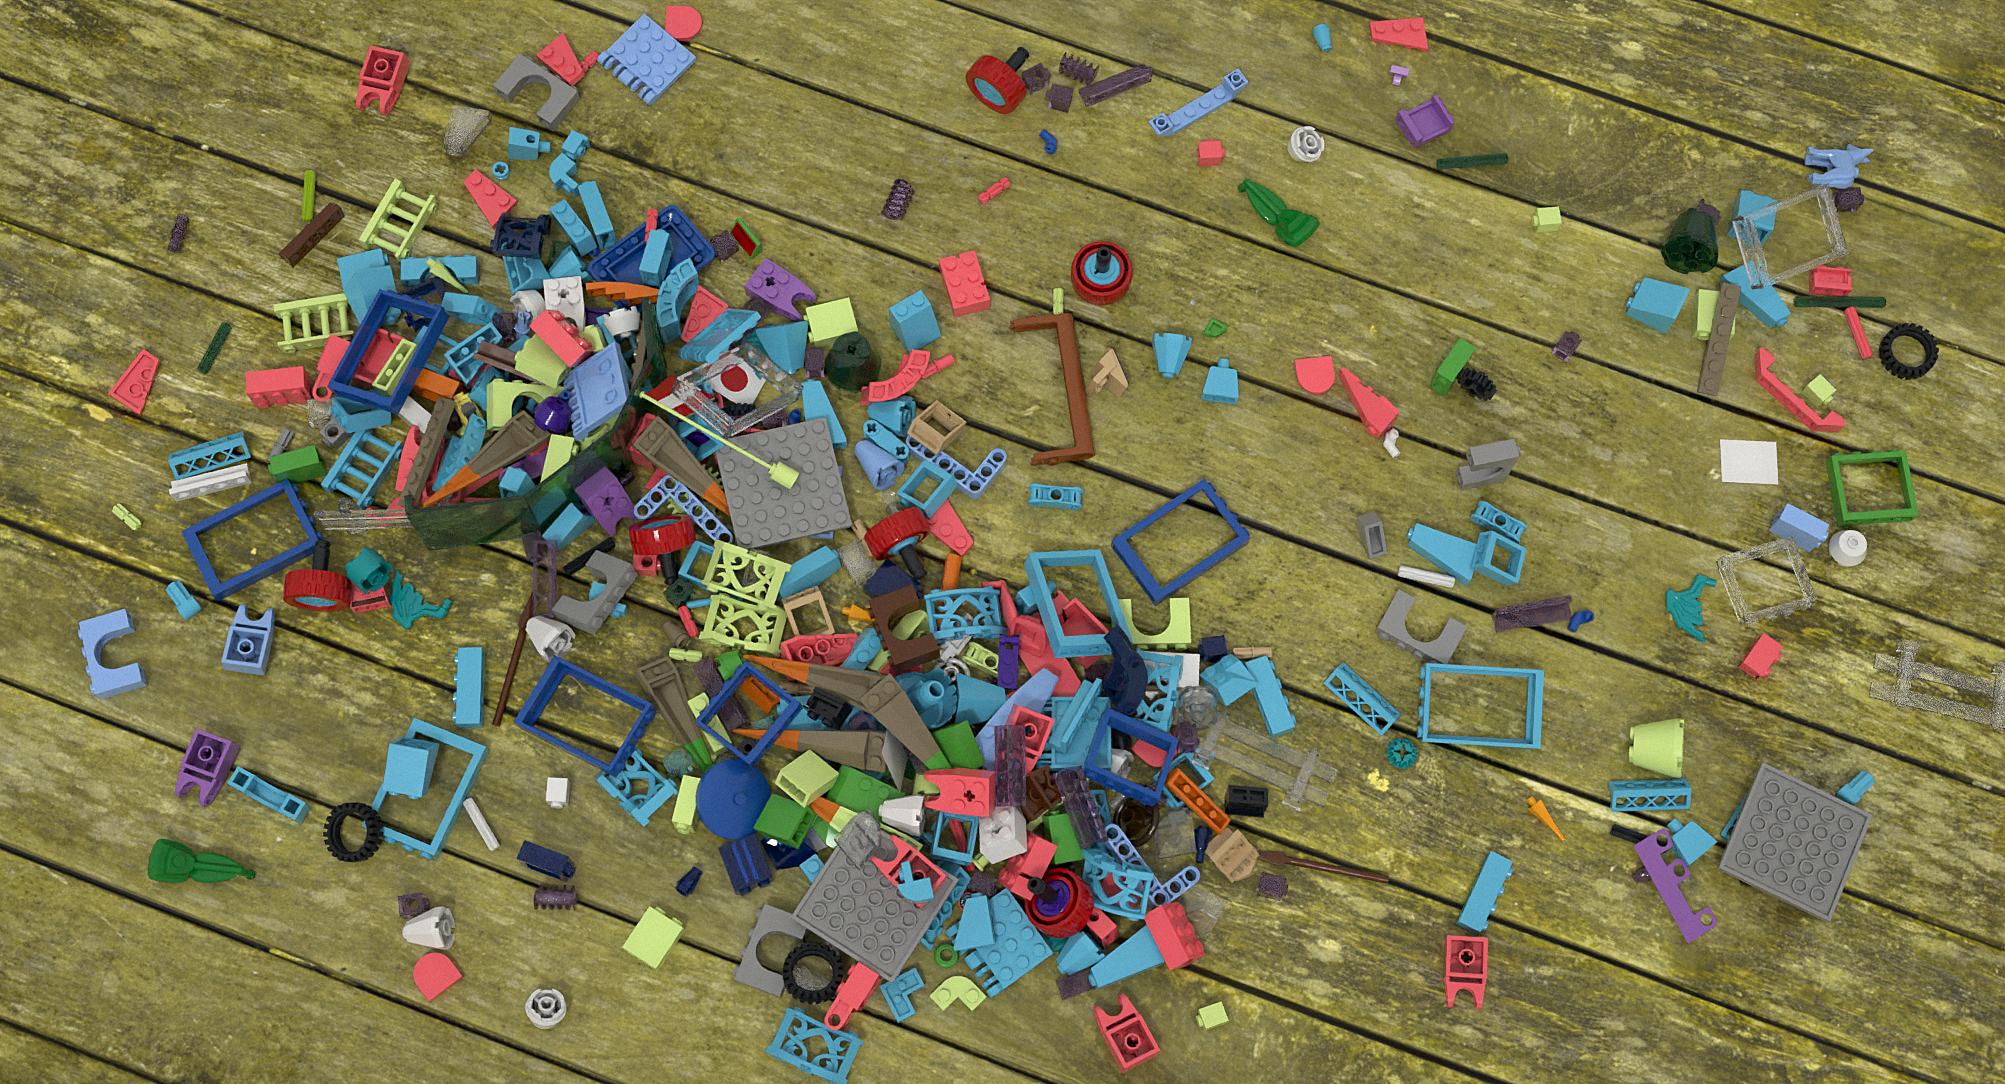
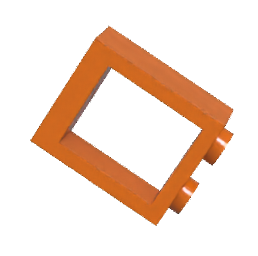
(434, 386)

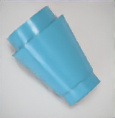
(1322, 36)

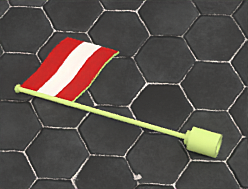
(665, 399)

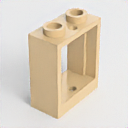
(930, 437)
(802, 598)

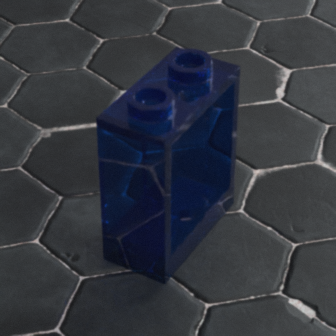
(419, 291)
(546, 861)

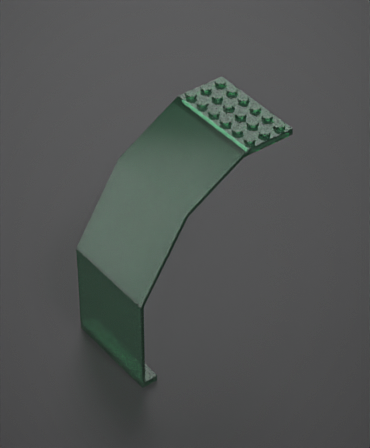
(537, 510)

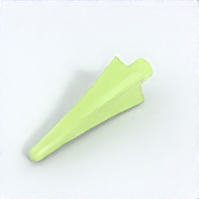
(439, 270)

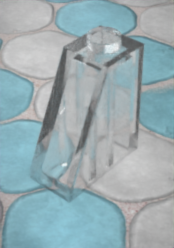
(465, 128)

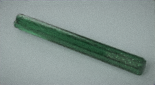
(1839, 301)

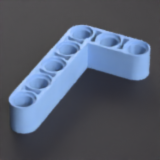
(955, 468)
(688, 507)
(1155, 888)

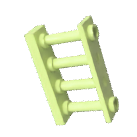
(388, 206)
(304, 309)

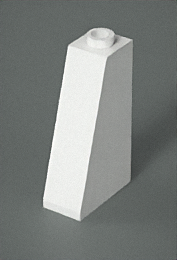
(414, 414)
(1190, 670)

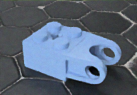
(249, 635)

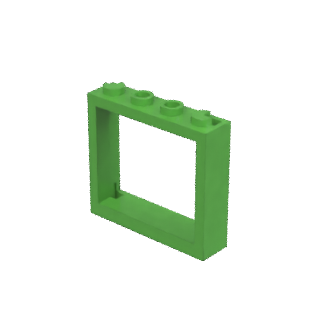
(1871, 517)

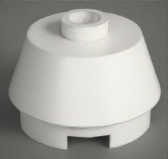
(1305, 144)
(528, 301)
(622, 322)
(1848, 547)
(545, 1008)

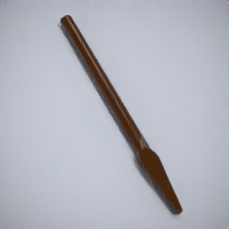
(526, 615)
(1279, 858)

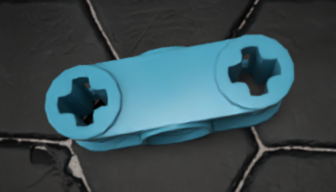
(886, 440)
(1065, 493)
(1491, 514)

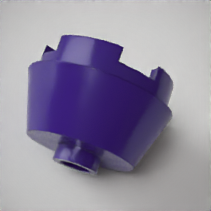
(552, 414)

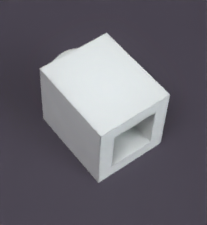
(558, 792)

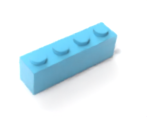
(470, 687)
(1269, 697)
(1484, 893)

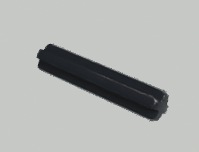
(580, 562)
(1632, 836)

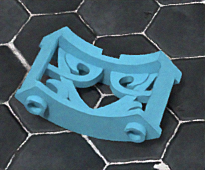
(673, 296)
(992, 620)
(1173, 674)
(656, 794)
(1096, 859)
(787, 1055)

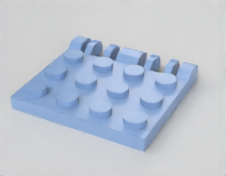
(647, 58)
(596, 390)

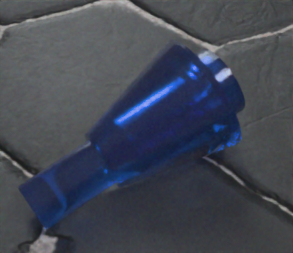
(1202, 839)

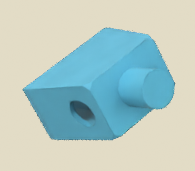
(525, 144)
(1221, 384)
(1026, 602)
(1689, 841)

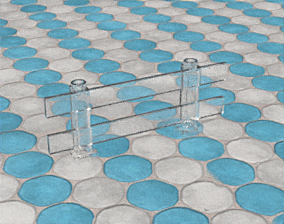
(357, 520)
(1908, 669)
(1297, 789)

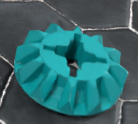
(1395, 758)

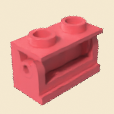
(1830, 281)
(1761, 657)

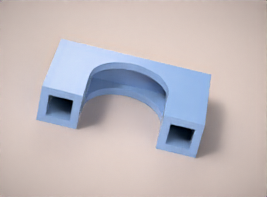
(95, 634)

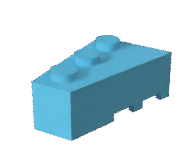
(524, 272)
(461, 356)
(515, 483)

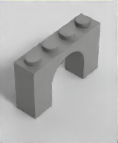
(525, 72)
(1488, 464)
(591, 614)
(1393, 629)
(750, 972)

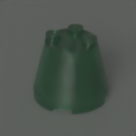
(1691, 243)
(852, 362)

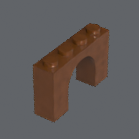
(902, 653)

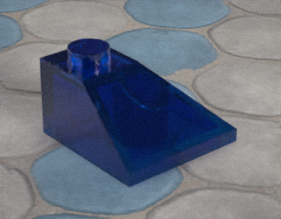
(786, 857)

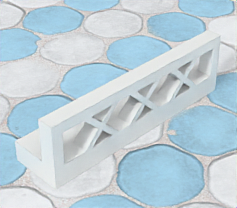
(210, 482)

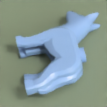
(1839, 165)

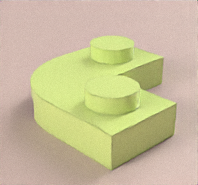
(960, 988)

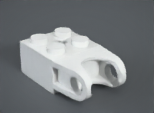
(568, 298)
(1003, 833)

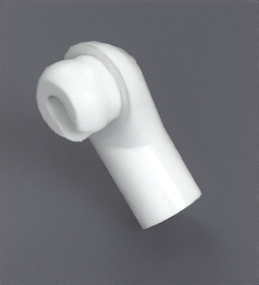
(1389, 442)

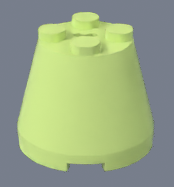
(1658, 746)

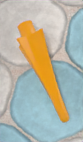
(858, 614)
(1540, 811)

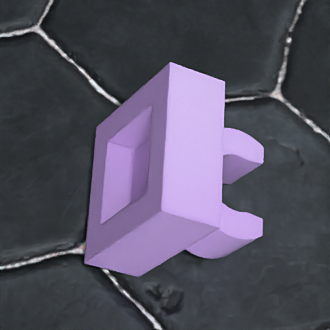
(1398, 73)

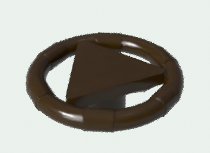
(1136, 820)

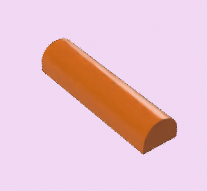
(949, 579)
(1197, 800)

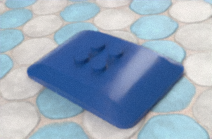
(624, 258)

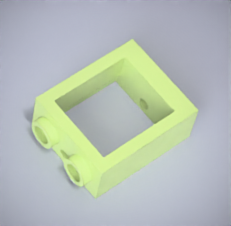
(685, 812)

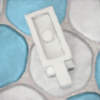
(953, 648)

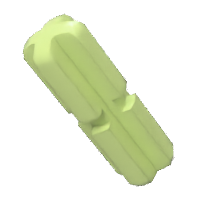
(1057, 301)
(133, 522)
(681, 654)

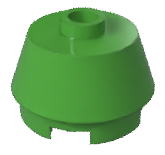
(729, 662)

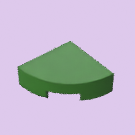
(1214, 329)

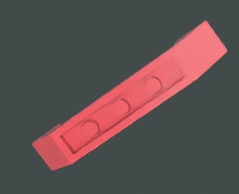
(1831, 423)

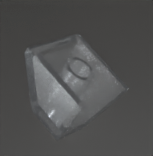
(1175, 834)
(860, 838)
(1202, 910)

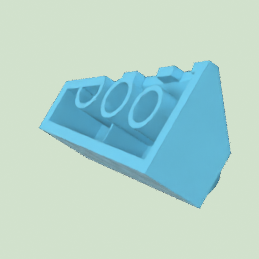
(946, 910)

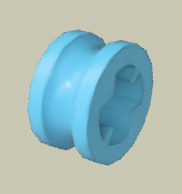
(504, 166)

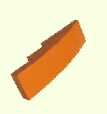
(622, 291)

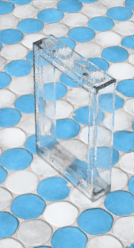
(1751, 245)
(686, 392)

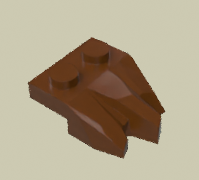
(1040, 793)

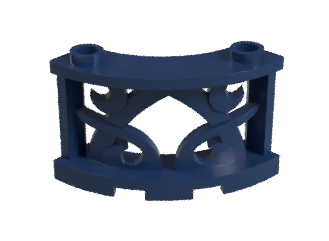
(530, 226)
(1127, 675)

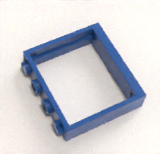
(774, 731)
(1140, 731)

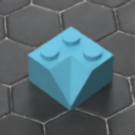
(1228, 679)

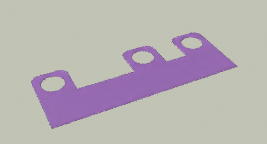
(1666, 883)

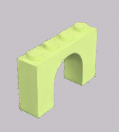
(502, 394)
(1175, 636)

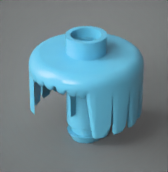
(930, 696)

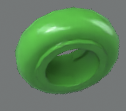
(939, 961)

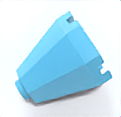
(570, 266)
(1170, 352)
(894, 414)
(1079, 953)

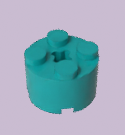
(368, 570)

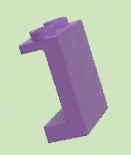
(1425, 122)

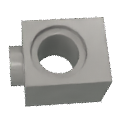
(331, 427)

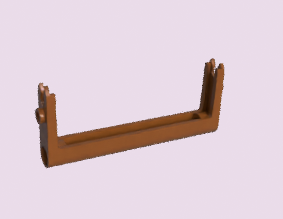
(1073, 383)

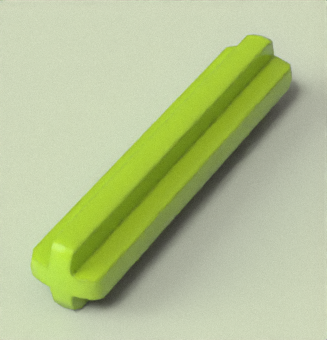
(308, 195)

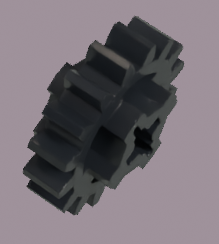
(1476, 384)

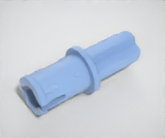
(522, 327)

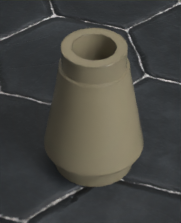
(676, 635)

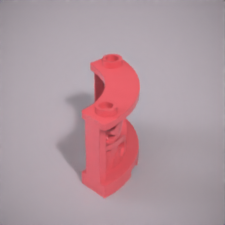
(906, 376)

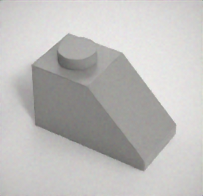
(1372, 534)

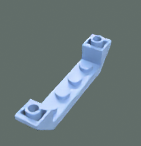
(1200, 107)

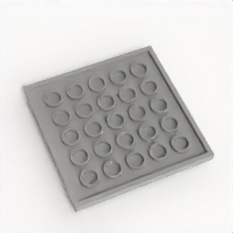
(770, 513)
(1795, 842)
(867, 913)

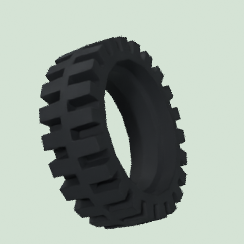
(1916, 333)
(334, 827)
(812, 950)

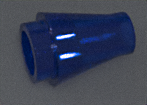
(688, 882)

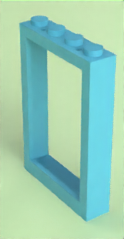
(1079, 645)
(1533, 709)
(479, 755)

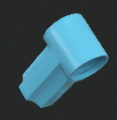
(186, 603)
(1852, 791)

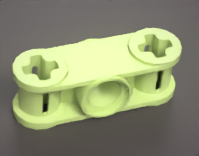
(980, 657)

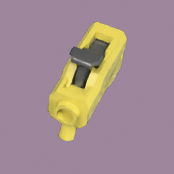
(465, 407)

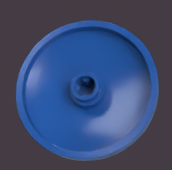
(731, 799)

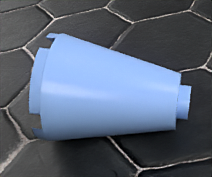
(878, 465)

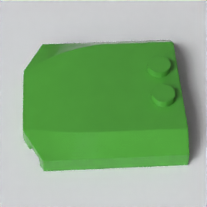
(857, 793)

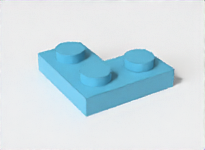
(897, 994)

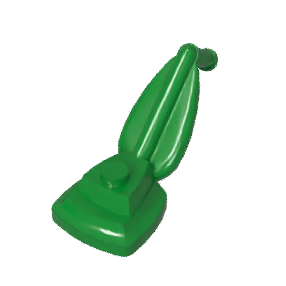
(1291, 225)
(175, 862)

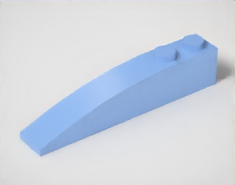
(1031, 696)

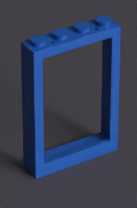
(364, 337)
(1141, 573)
(223, 590)
(544, 691)

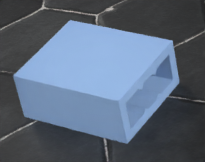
(1804, 528)

